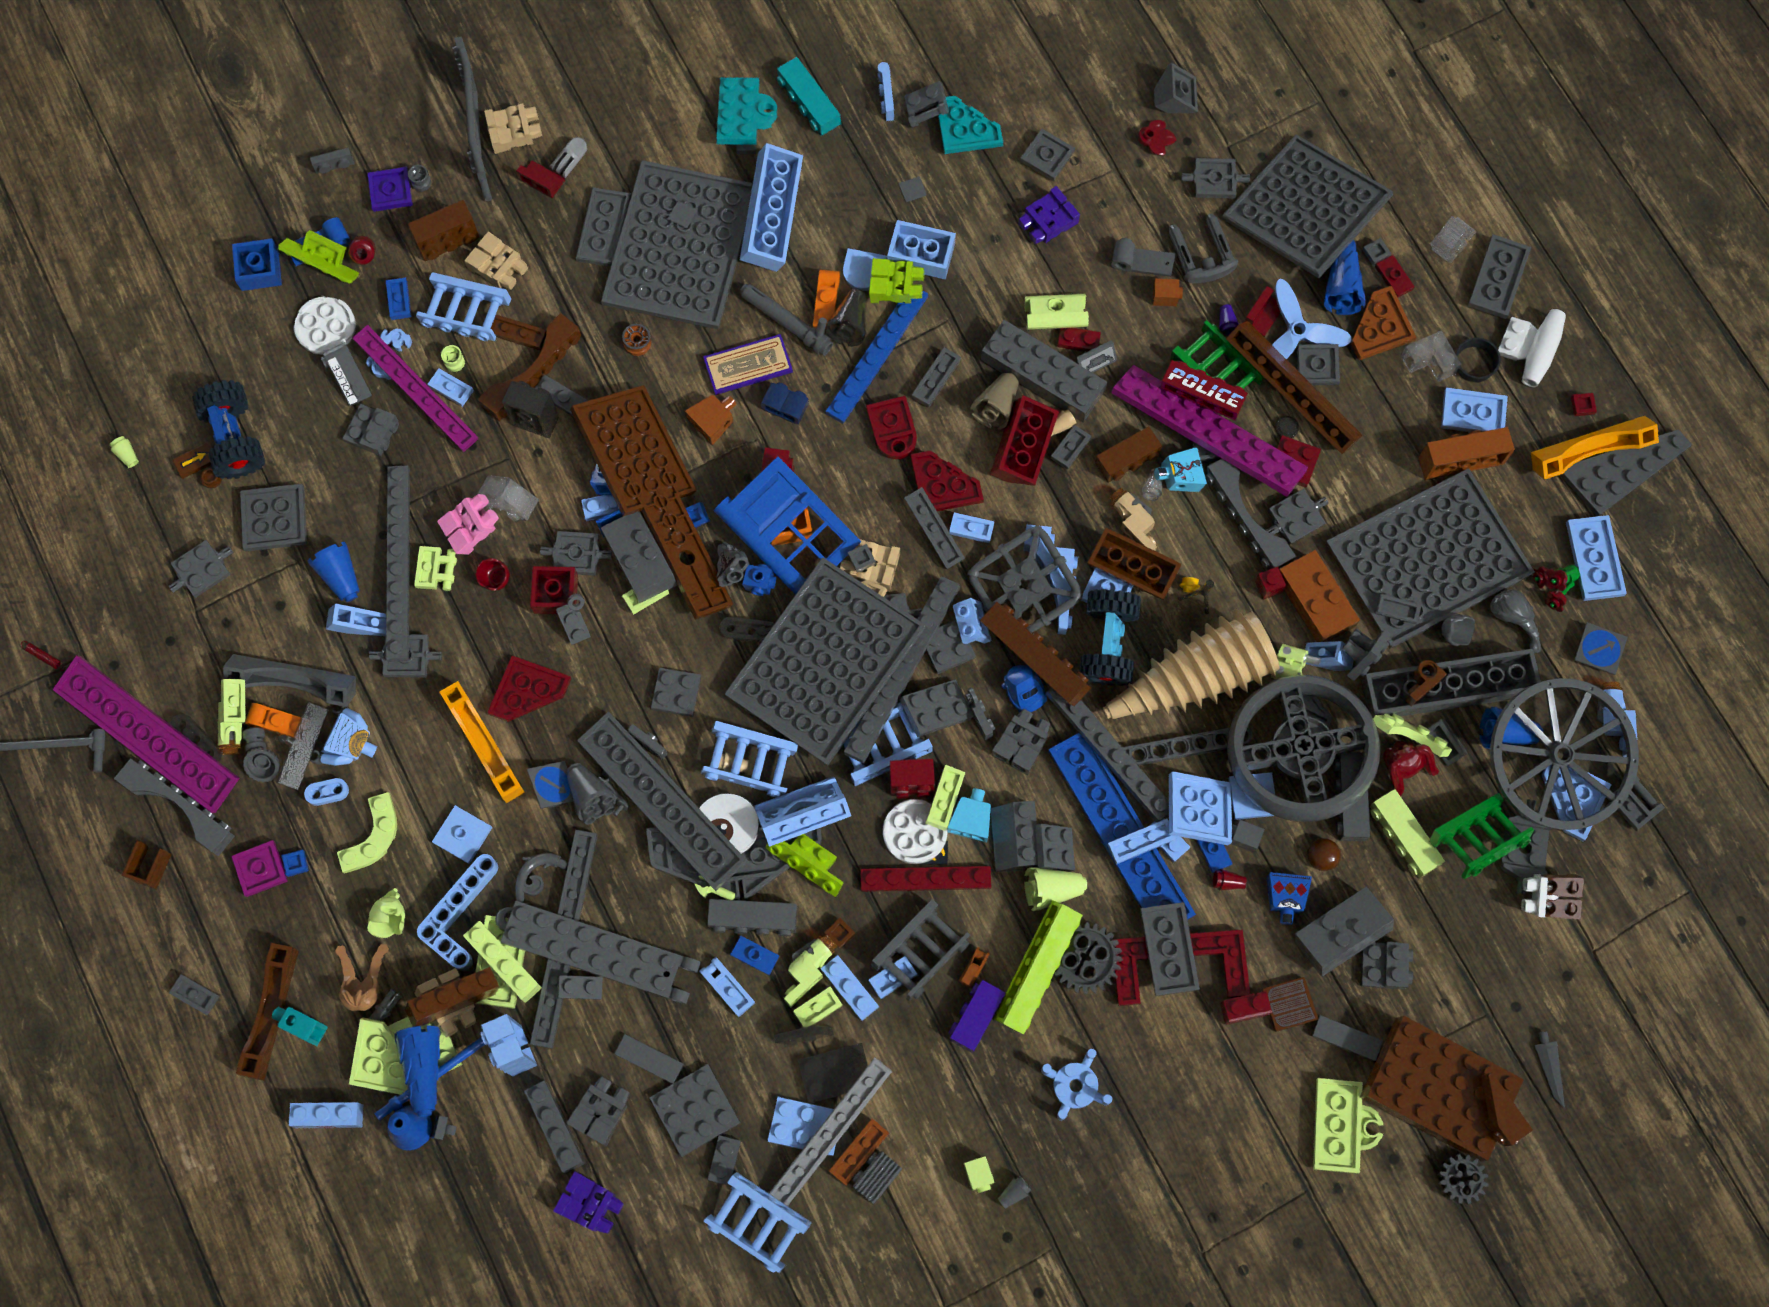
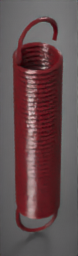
(42, 655)

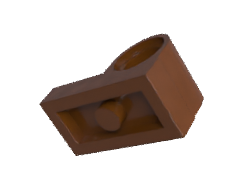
(1426, 683)

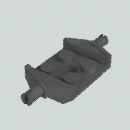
(1526, 865)

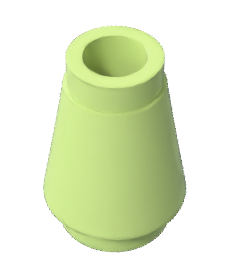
(123, 450)

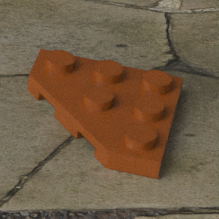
(1382, 325)

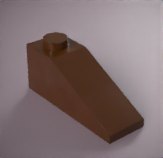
(1504, 1116)

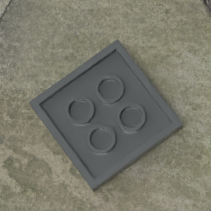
(273, 517)
(694, 1110)

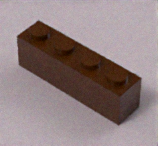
(451, 997)

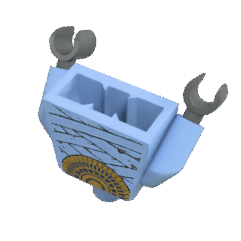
(346, 740)

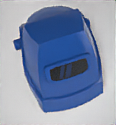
(1024, 688)

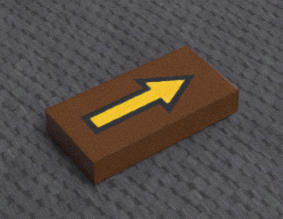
(193, 460)

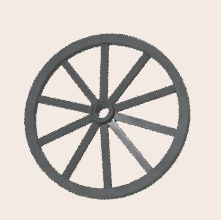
(1569, 754)

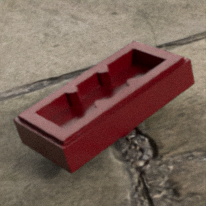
(1394, 276)

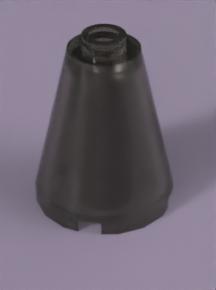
(849, 319)

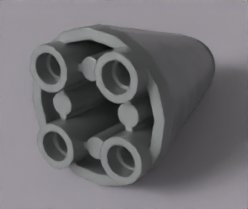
(589, 794)

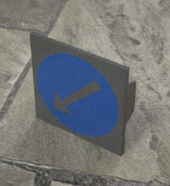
(1601, 648)
(550, 784)

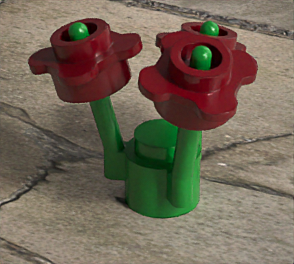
(1561, 579)

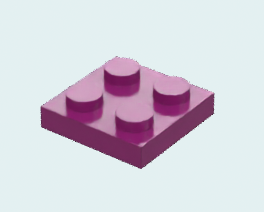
(259, 868)

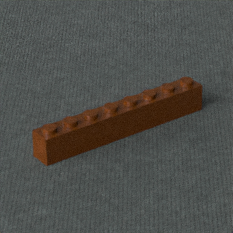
(1294, 387)

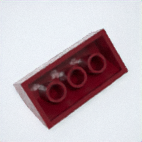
(1024, 442)

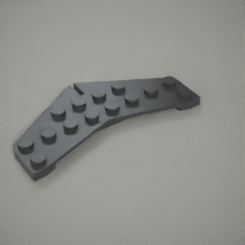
(755, 874)

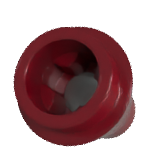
(1227, 880)

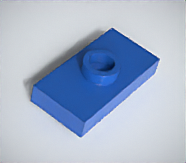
(1215, 855)
(755, 955)

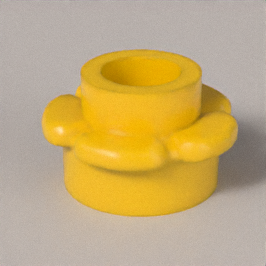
(1189, 584)

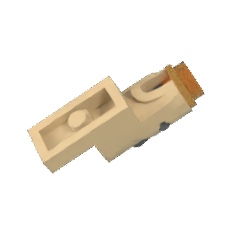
(1137, 517)

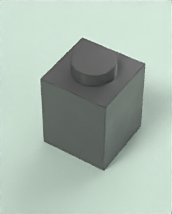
(1246, 836)

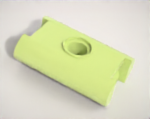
(1056, 311)

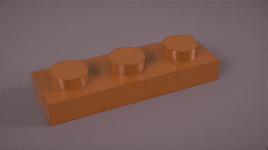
(859, 1152)

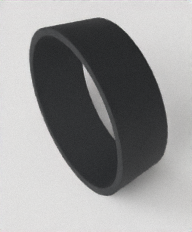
(1486, 345)

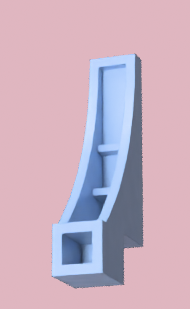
(1056, 577)

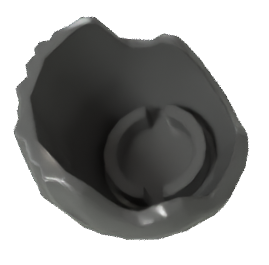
(1458, 629)

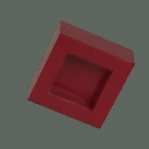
(1583, 404)

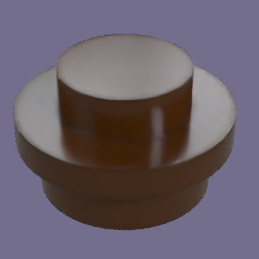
(209, 479)

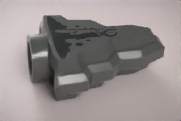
(730, 565)

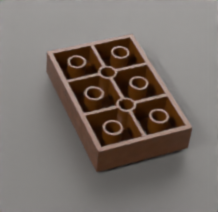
(1436, 1087)

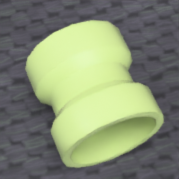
(453, 353)

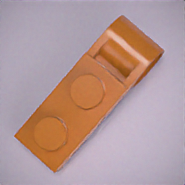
(826, 295)
(272, 720)

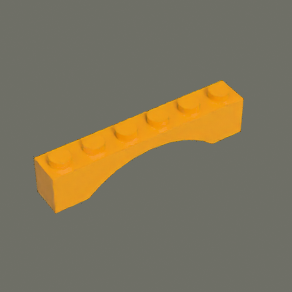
(1626, 435)
(482, 742)

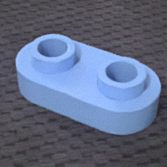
(327, 791)

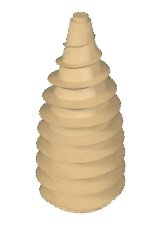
(1202, 669)

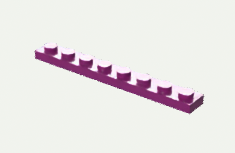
(415, 388)

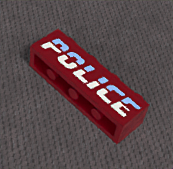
(1204, 389)

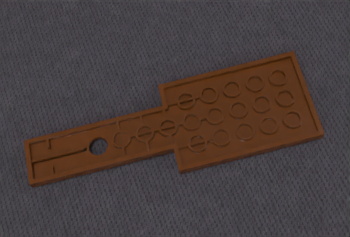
(651, 478)

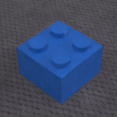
(256, 264)

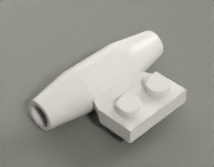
(1533, 344)

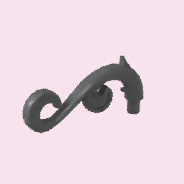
(536, 887)

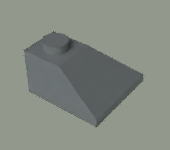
(1176, 91)

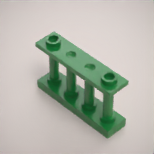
(1224, 346)
(1477, 816)

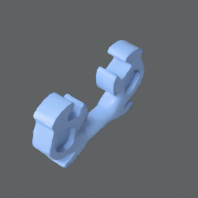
(397, 338)

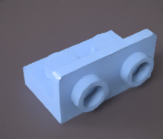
(968, 617)

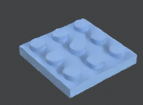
(1200, 808)

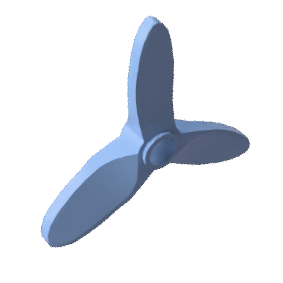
(1311, 332)

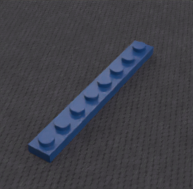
(874, 358)

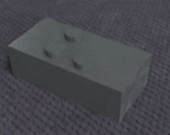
(639, 556)
(1344, 931)

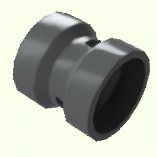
(419, 178)
(254, 738)

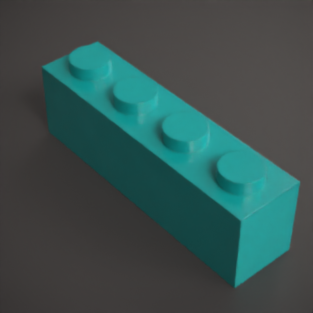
(809, 96)

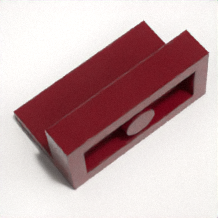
(540, 178)
(1264, 312)

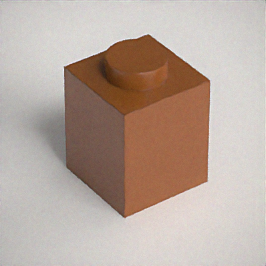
(1166, 292)

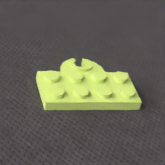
(1342, 1126)

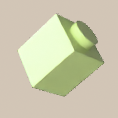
(979, 1174)

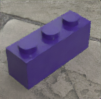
(976, 1016)

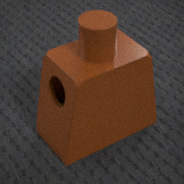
(711, 417)

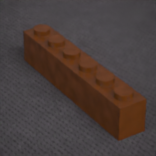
(1035, 653)

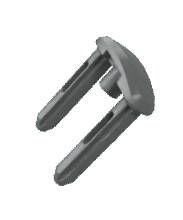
(1211, 271)

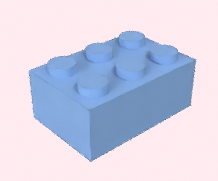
(924, 246)

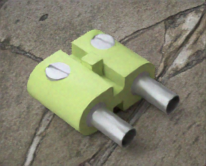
(1292, 661)

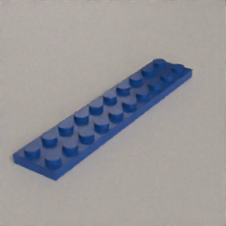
(1113, 819)

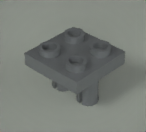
(1366, 652)

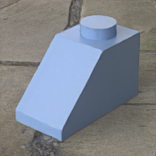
(1331, 655)

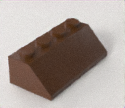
(1134, 564)

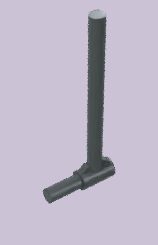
(95, 741)

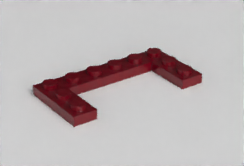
(1227, 943)

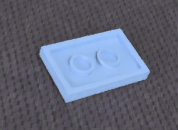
(1473, 410)
(796, 1123)

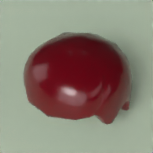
(492, 574)

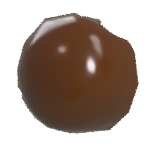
(1324, 854)

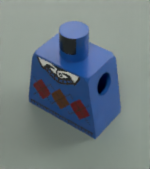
(1287, 894)

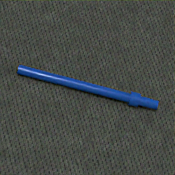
(397, 1102)

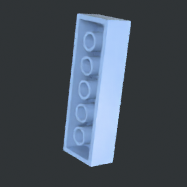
(771, 207)

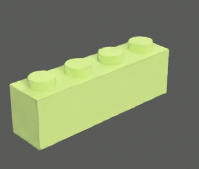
(1406, 833)
(502, 961)

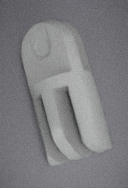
(571, 153)

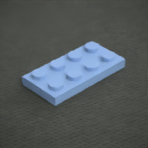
(1596, 558)

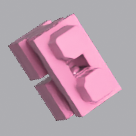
(468, 524)

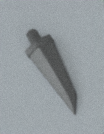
(1549, 1059)

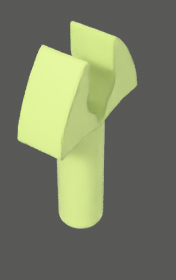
(721, 891)

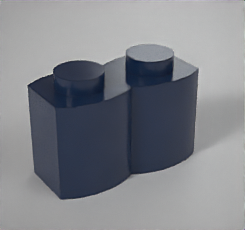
(785, 403)

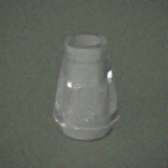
(1152, 488)

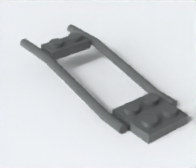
(472, 115)

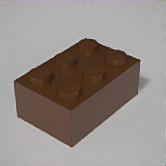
(444, 230)

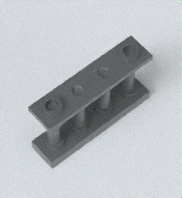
(899, 945)

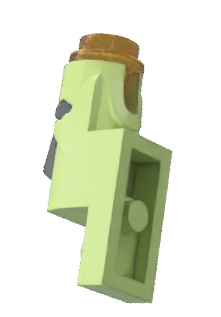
(231, 715)
(805, 967)

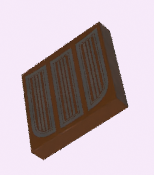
(1290, 1004)

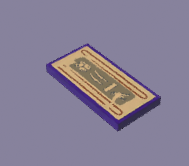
(748, 364)

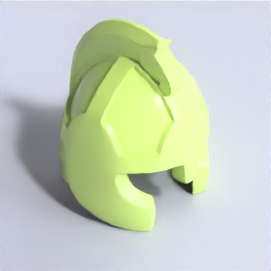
(386, 916)

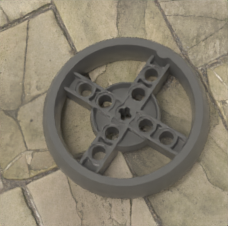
(1290, 691)

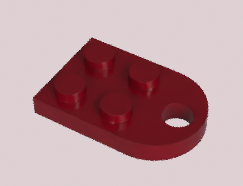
(892, 426)

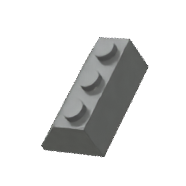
(1014, 836)

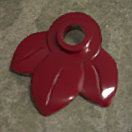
(1157, 137)

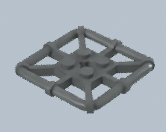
(1027, 570)

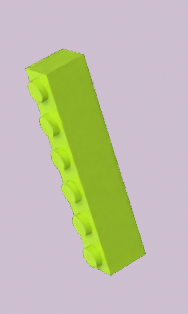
(1038, 967)

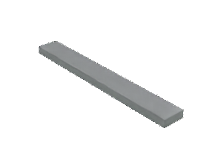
(830, 1131)

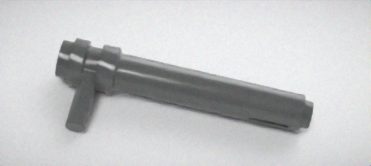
(810, 336)

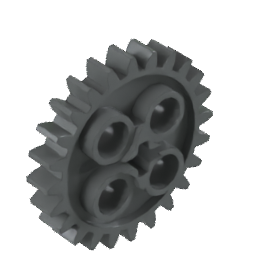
(1103, 968)

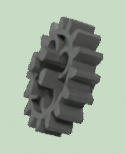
(1470, 1168)

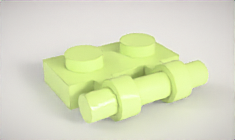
(428, 568)

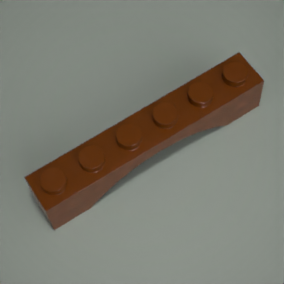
(560, 336)
(277, 979)

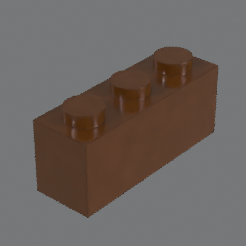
(1128, 455)

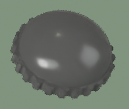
(261, 764)

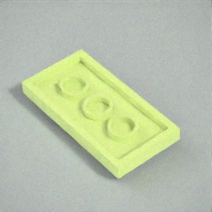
(505, 995)

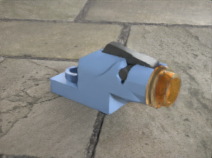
(1605, 716)

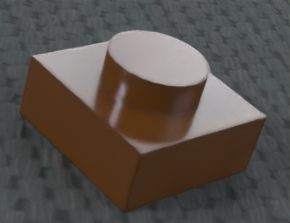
(840, 933)

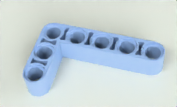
(455, 911)

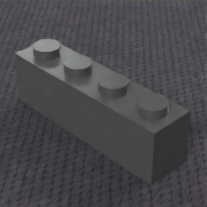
(1353, 822)
(752, 916)
(555, 1127)

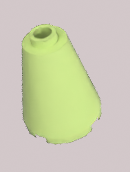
(1051, 885)

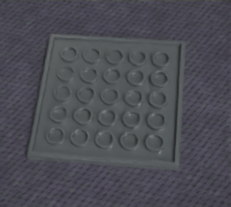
(1307, 205)

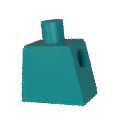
(299, 1025)

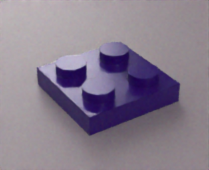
(390, 189)

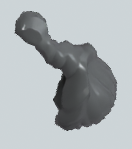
(1514, 608)

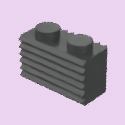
(876, 1177)

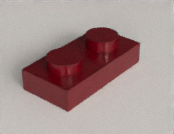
(1078, 339)

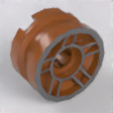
(641, 333)

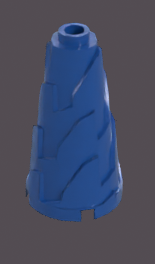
(1345, 284)
(419, 1059)

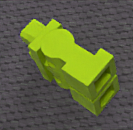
(895, 281)

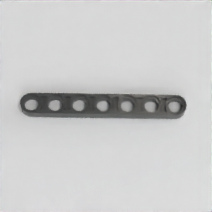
(1188, 741)

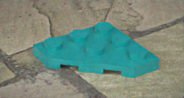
(967, 128)

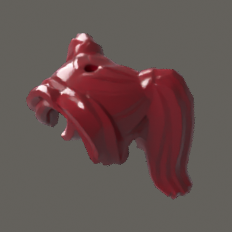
(1406, 761)

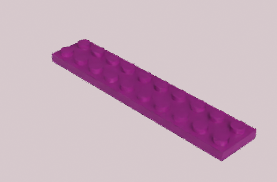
(1211, 431)
(146, 734)

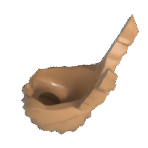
(357, 994)

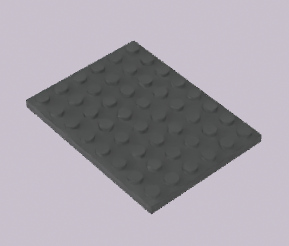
(675, 268)
(1433, 551)
(825, 660)

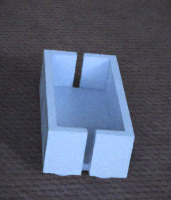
(505, 1039)

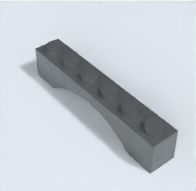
(1270, 548)
(329, 686)
(207, 831)

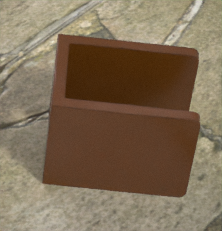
(135, 861)

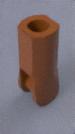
(972, 970)

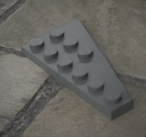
(1615, 474)

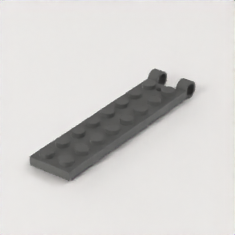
(596, 951)

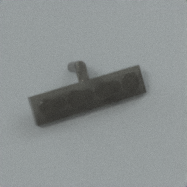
(301, 745)

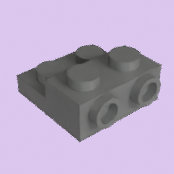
(371, 429)
(1386, 965)

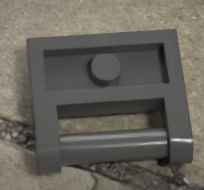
(925, 99)
(1635, 811)

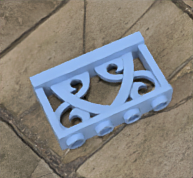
(783, 821)

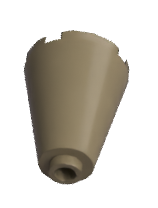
(996, 402)

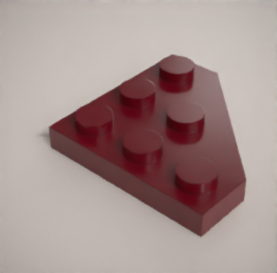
(944, 482)
(526, 689)

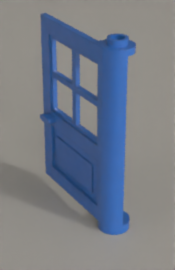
(769, 507)

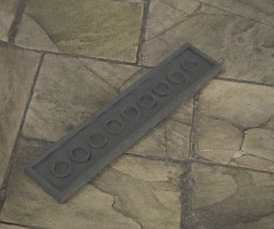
(662, 801)

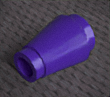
(1228, 320)

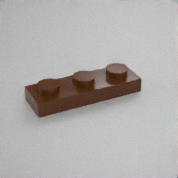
(518, 332)

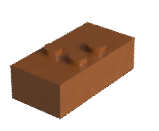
(1471, 451)
(1318, 598)

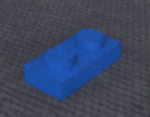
(398, 298)

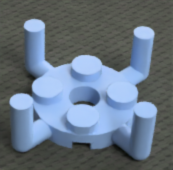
(1079, 1072)

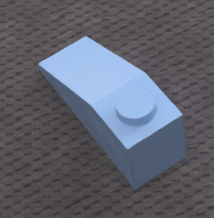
(356, 621)

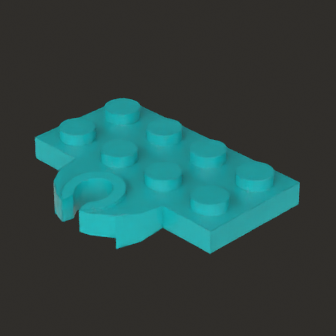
(742, 111)

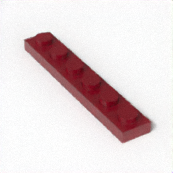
(926, 878)

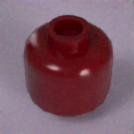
(362, 250)

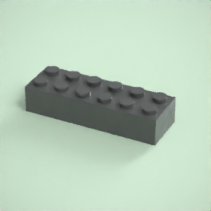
(1044, 370)

